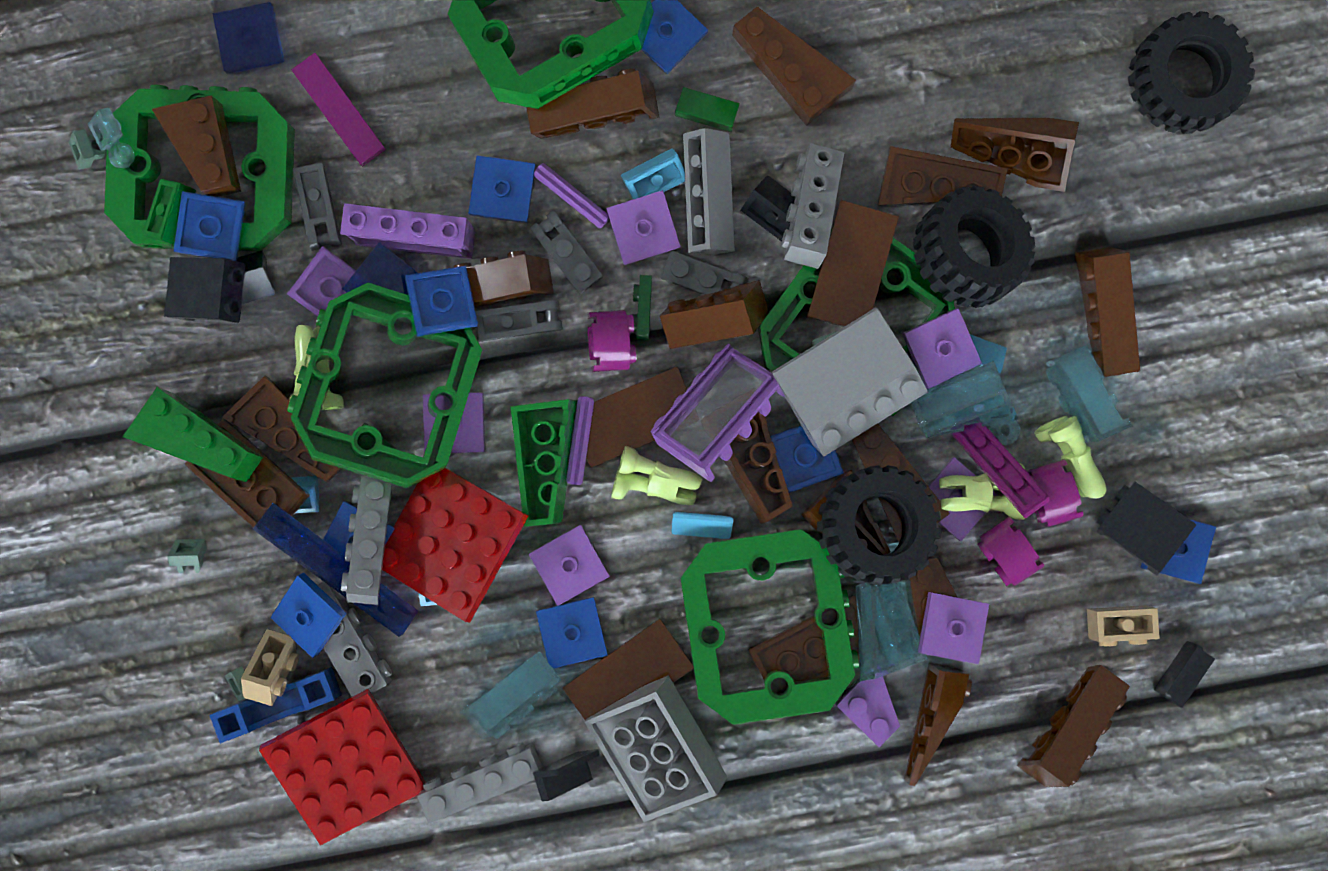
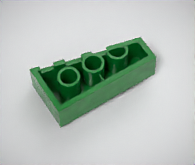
(185, 433)
(542, 457)

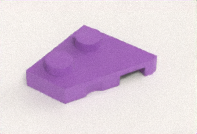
(870, 709)

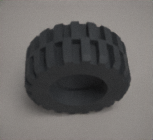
(1221, 50)
(998, 227)
(917, 520)

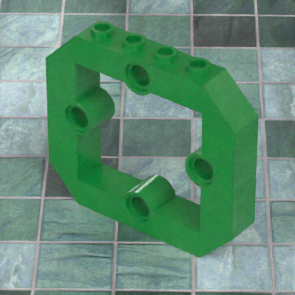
(558, 73)
(275, 147)
(899, 259)
(342, 450)
(762, 702)

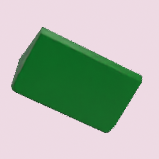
(707, 109)
(165, 211)

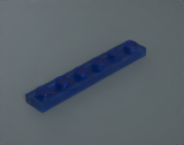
(329, 566)

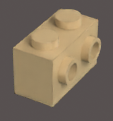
(1123, 624)
(269, 668)

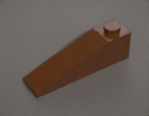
(1026, 146)
(939, 705)

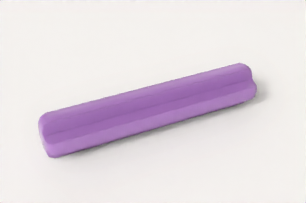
(571, 195)
(580, 440)

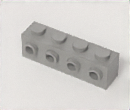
(708, 192)
(813, 205)
(369, 540)
(354, 651)
(479, 783)

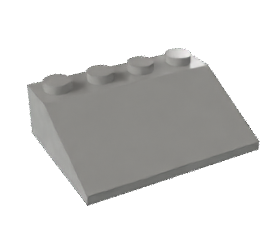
(849, 382)
(657, 750)

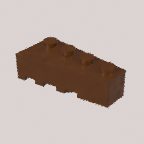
(792, 66)
(595, 103)
(1109, 309)
(758, 471)
(1076, 728)

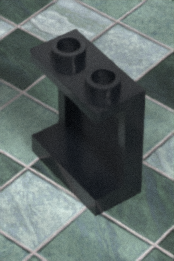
(204, 289)
(1145, 526)

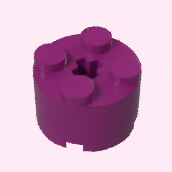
(611, 340)
(1061, 491)
(1011, 552)

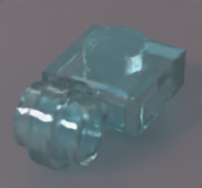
(107, 135)

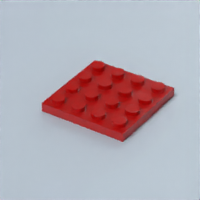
(451, 541)
(343, 767)

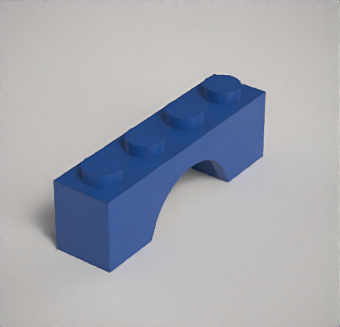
(297, 697)

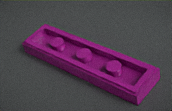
(338, 109)
(1002, 468)

